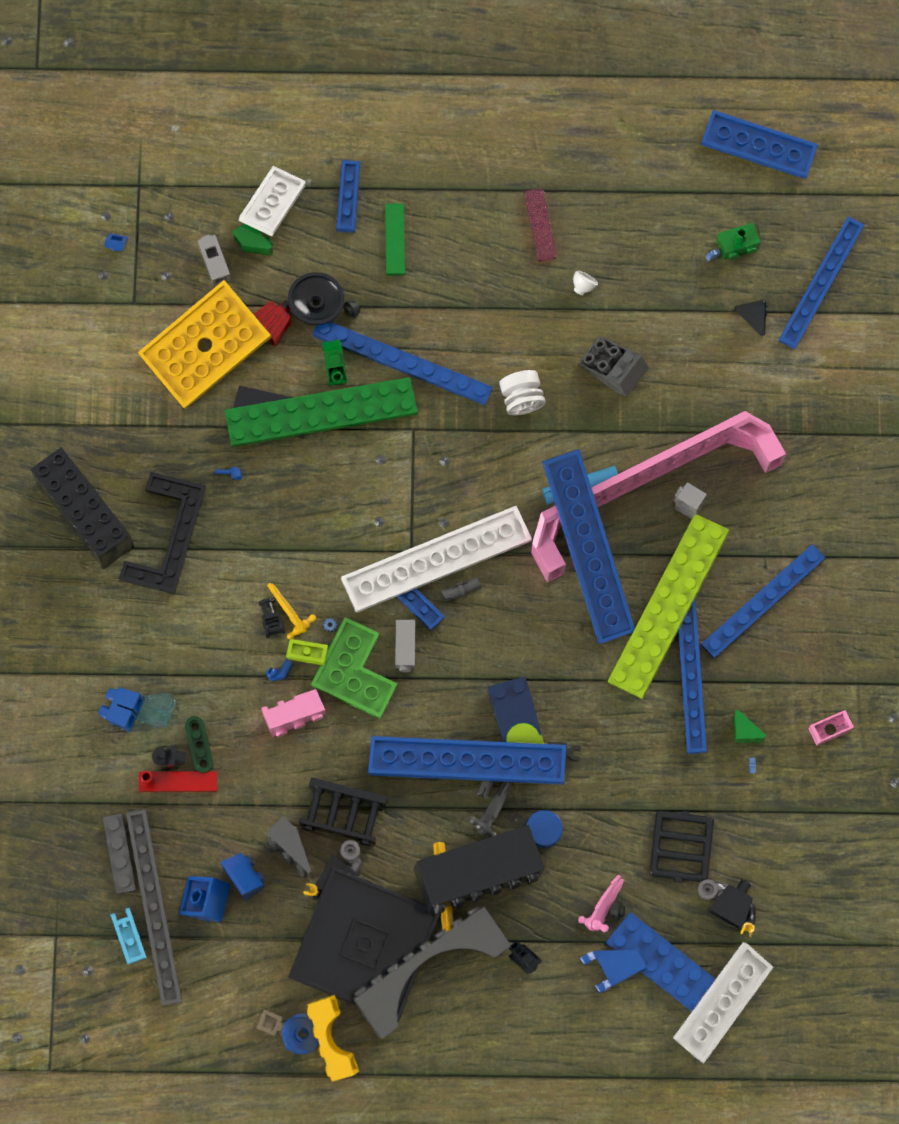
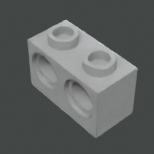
(689, 500)

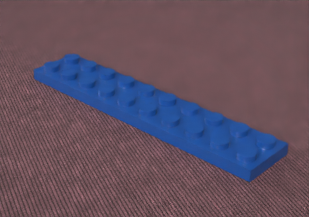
(588, 546)
(467, 760)

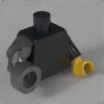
(350, 852)
(732, 903)

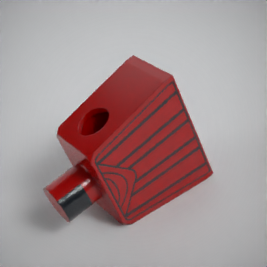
(275, 320)

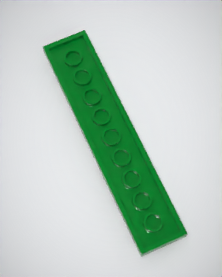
(320, 412)

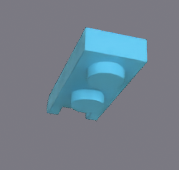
(129, 938)

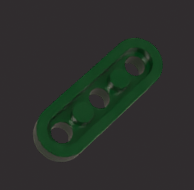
(195, 737)

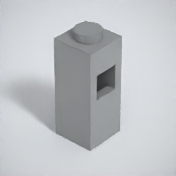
(214, 259)
(405, 645)

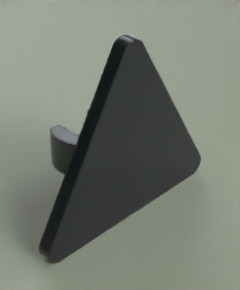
(754, 314)

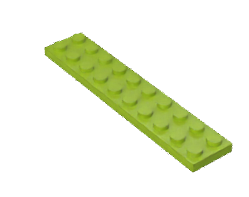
(668, 606)

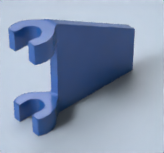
(616, 965)

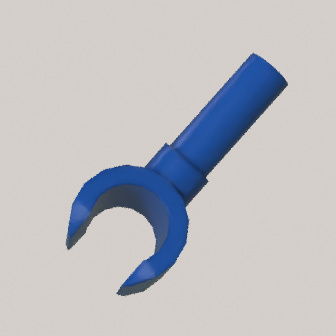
(235, 472)

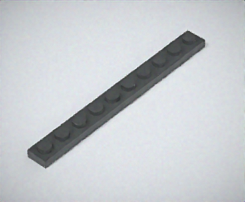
(154, 908)

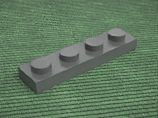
(119, 854)

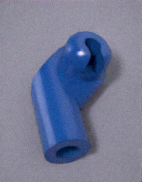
(281, 673)

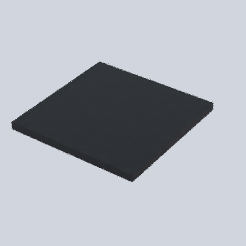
(359, 935)

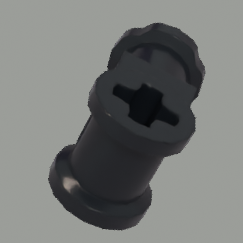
(271, 621)

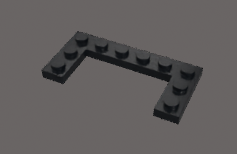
(168, 577)

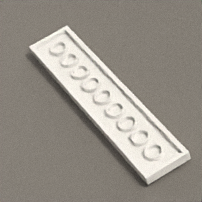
(436, 559)

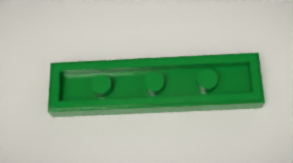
(395, 239)

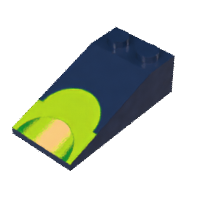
(515, 712)

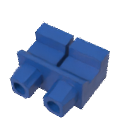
(123, 708)

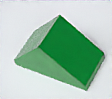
(745, 730)

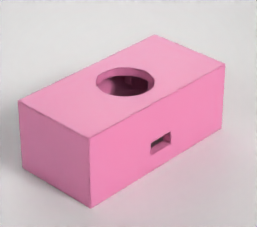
(840, 721)

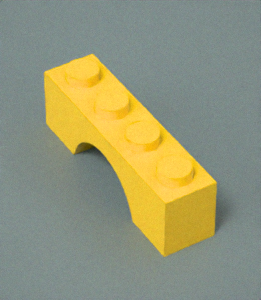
(338, 1062)

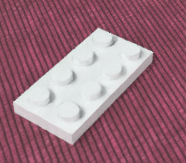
(272, 201)

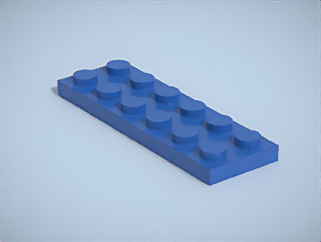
(759, 144)
(664, 962)

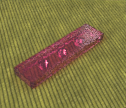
(540, 225)

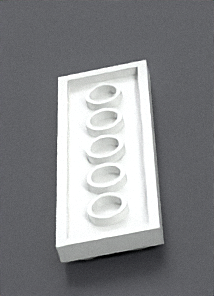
(723, 1002)

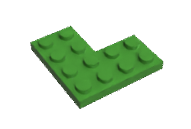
(345, 671)

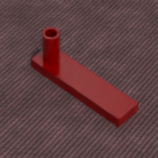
(178, 781)

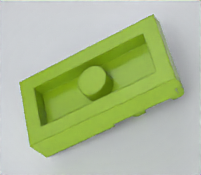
(307, 652)

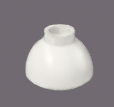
(584, 282)

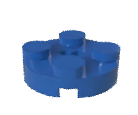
(291, 1038)

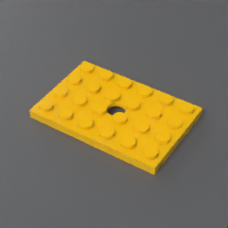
(216, 317)

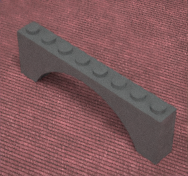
(381, 999)

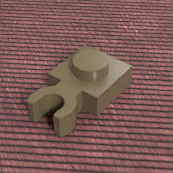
(270, 1023)

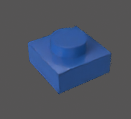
(116, 242)

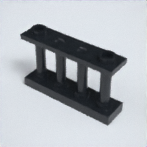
(338, 792)

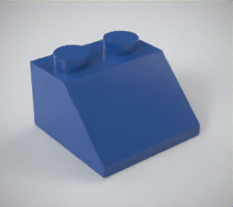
(243, 876)
(204, 898)

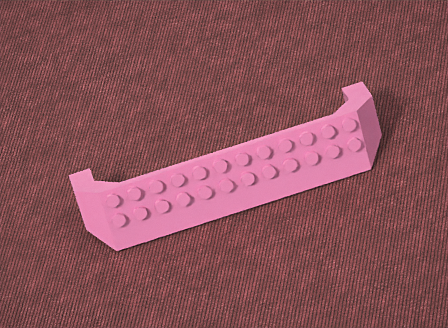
(741, 431)

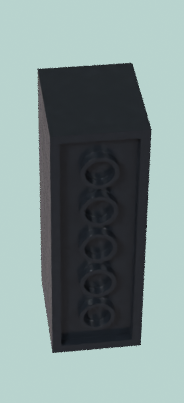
(82, 508)
(479, 869)

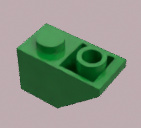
(252, 240)
(334, 362)

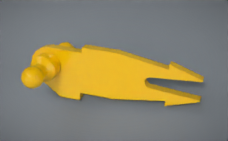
(300, 626)

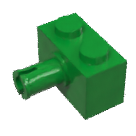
(738, 241)

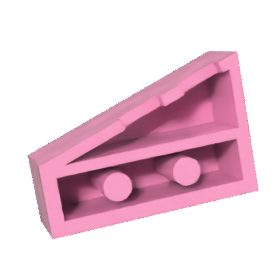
(293, 713)

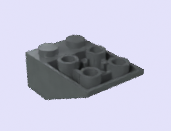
(614, 365)
(285, 837)

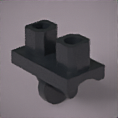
(168, 757)
(524, 957)

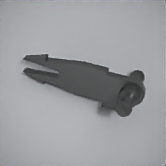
(483, 825)

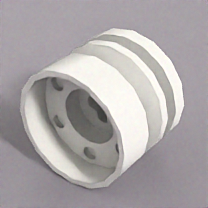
(522, 392)

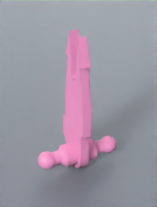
(602, 908)

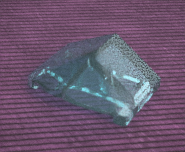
(157, 709)

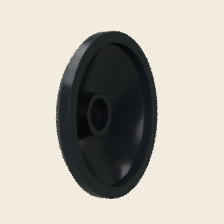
(316, 288)

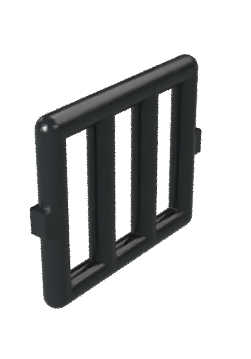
(659, 833)

